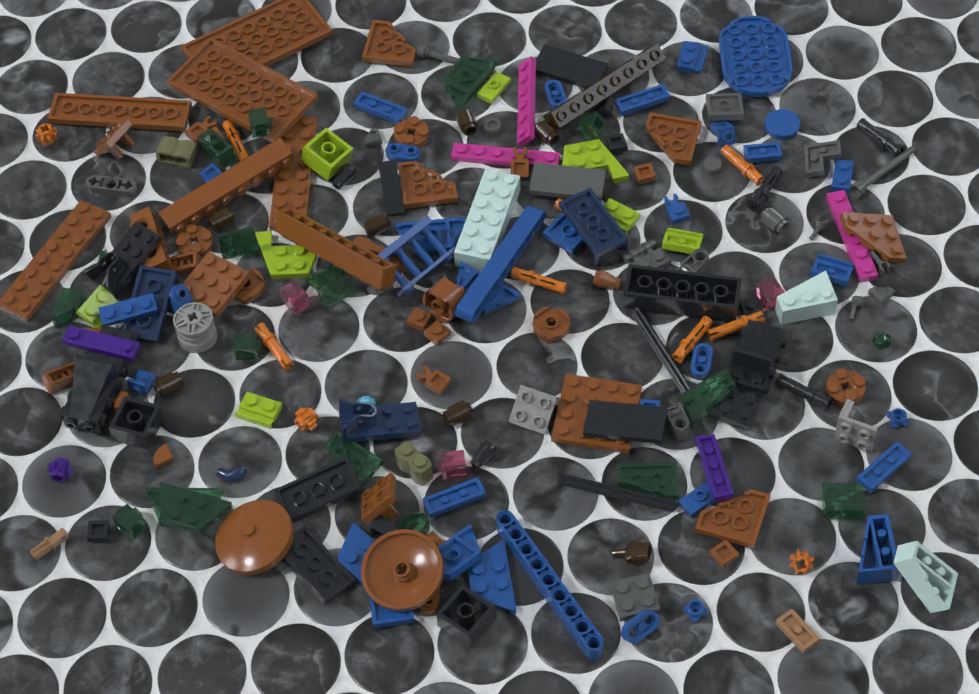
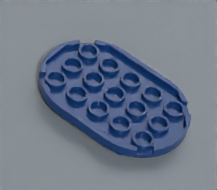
(755, 56)

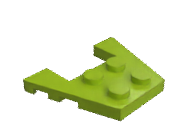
(596, 156)
(285, 261)

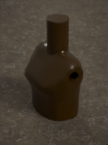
(635, 552)

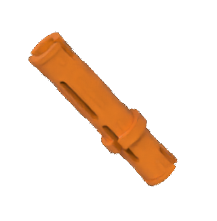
(229, 129)
(748, 170)
(539, 280)
(734, 326)
(270, 341)
(681, 353)

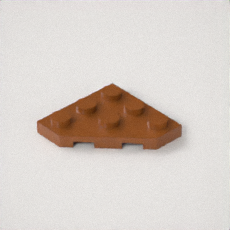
(387, 46)
(674, 136)
(424, 186)
(875, 233)
(735, 519)

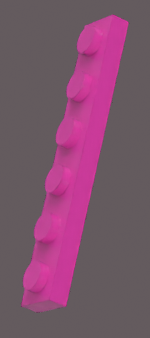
(526, 101)
(499, 155)
(857, 252)

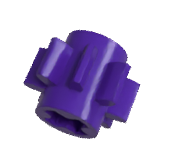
(60, 470)

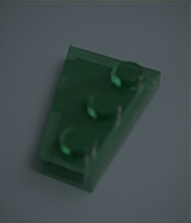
(705, 394)
(363, 461)
(650, 477)

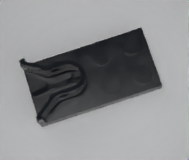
(125, 259)

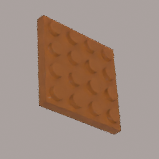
(573, 409)

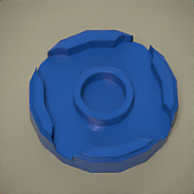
(782, 124)

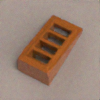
(192, 259)
(51, 381)

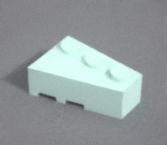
(807, 300)
(926, 575)

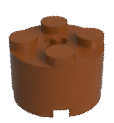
(443, 299)

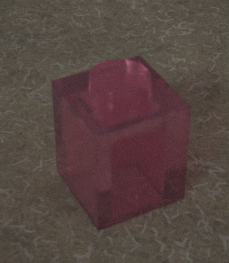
(768, 291)
(294, 297)
(452, 464)

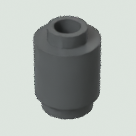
(774, 220)

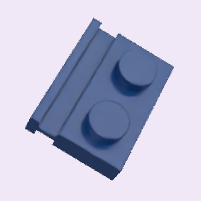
(692, 57)
(837, 270)

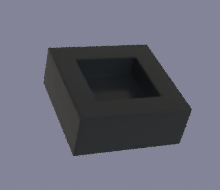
(605, 106)
(616, 143)
(750, 306)
(98, 531)

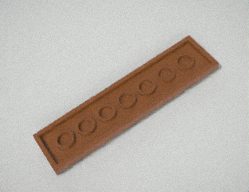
(109, 110)
(294, 183)
(54, 260)

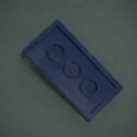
(594, 223)
(158, 282)
(377, 422)

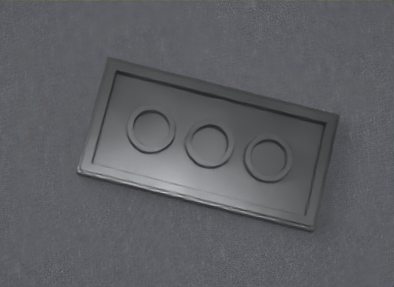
(565, 180)

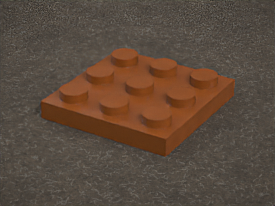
(215, 283)

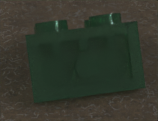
(238, 243)
(332, 285)
(843, 501)

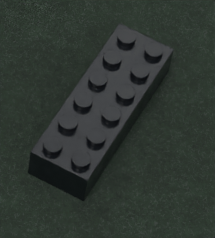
(682, 292)

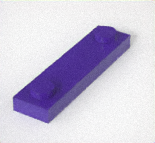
(101, 343)
(714, 468)

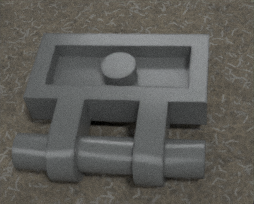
(653, 258)

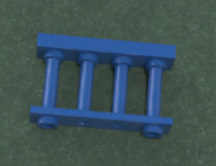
(410, 239)

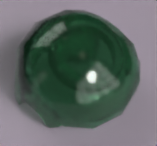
(416, 522)

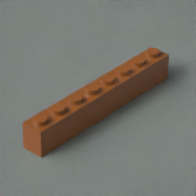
(226, 187)
(335, 249)

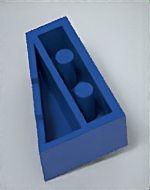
(878, 552)

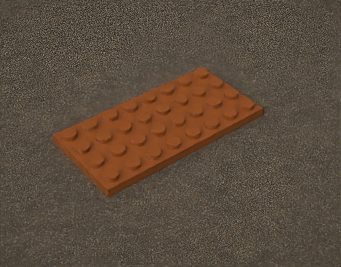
(269, 32)
(235, 83)

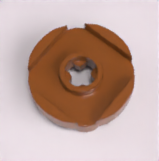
(409, 125)
(194, 233)
(254, 290)
(551, 333)
(846, 378)

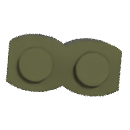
(176, 152)
(413, 463)

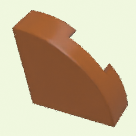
(162, 456)

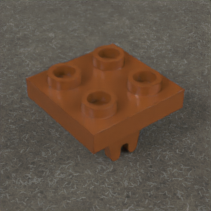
(114, 134)
(380, 499)

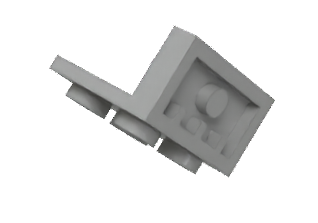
(533, 409)
(853, 431)

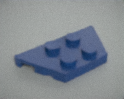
(444, 230)
(501, 298)
(354, 550)
(459, 553)
(492, 578)

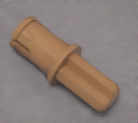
(49, 544)

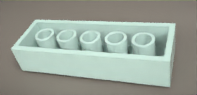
(487, 218)

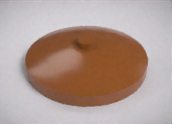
(254, 537)
(402, 570)

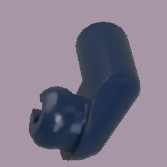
(233, 475)

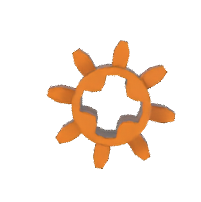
(46, 134)
(306, 419)
(801, 555)

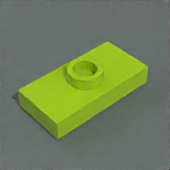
(493, 87)

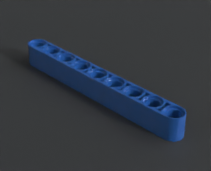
(500, 264)
(552, 591)

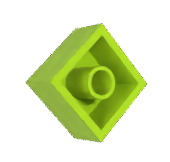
(326, 154)

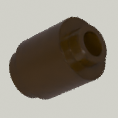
(466, 122)
(547, 133)
(221, 219)
(377, 225)
(168, 384)
(458, 413)

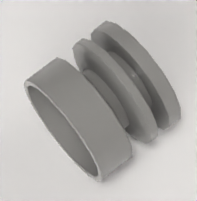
(195, 327)

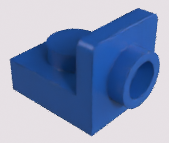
(724, 131)
(141, 383)

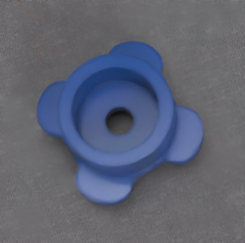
(898, 413)
(699, 606)

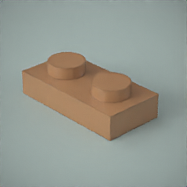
(797, 631)

